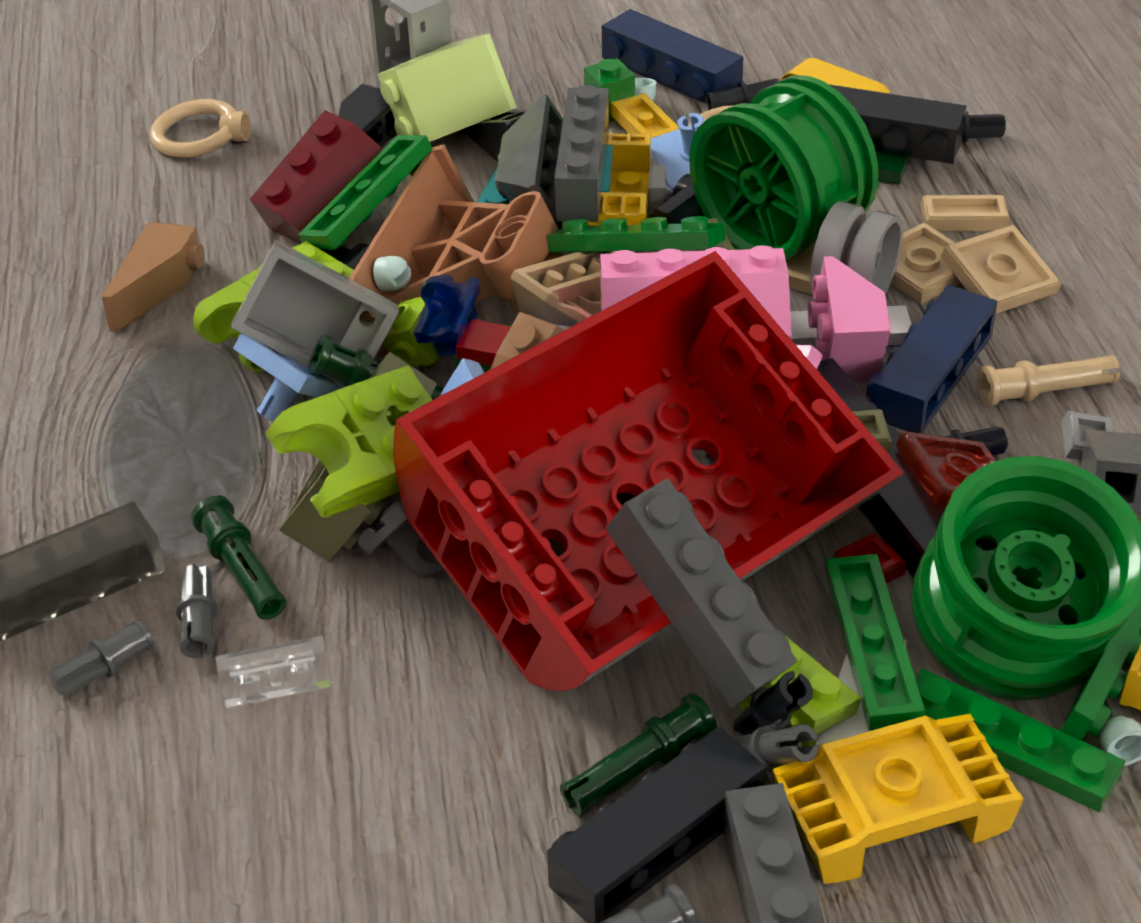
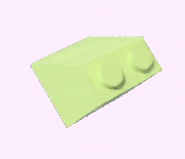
(447, 88)

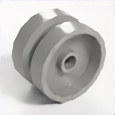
(860, 242)

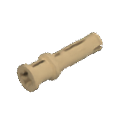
(1027, 380)

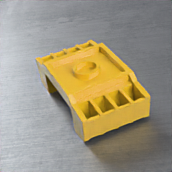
(629, 179)
(894, 787)

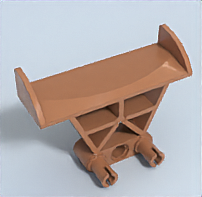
(448, 233)

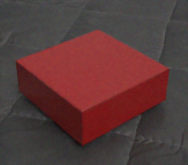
(481, 341)
(891, 563)

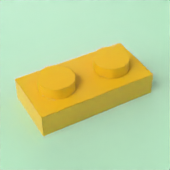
(641, 116)

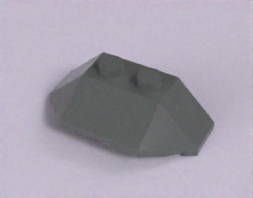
(531, 154)

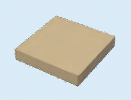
(920, 268)
(1001, 268)

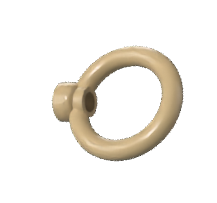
(232, 126)

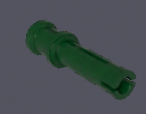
(345, 363)
(262, 593)
(658, 742)

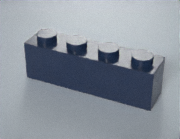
(670, 55)
(932, 358)

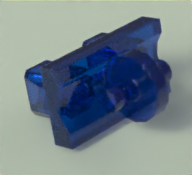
(446, 312)

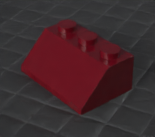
(313, 174)

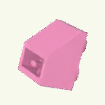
(849, 320)

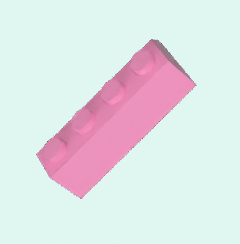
(759, 268)

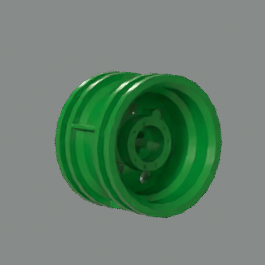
(782, 164)
(1014, 611)

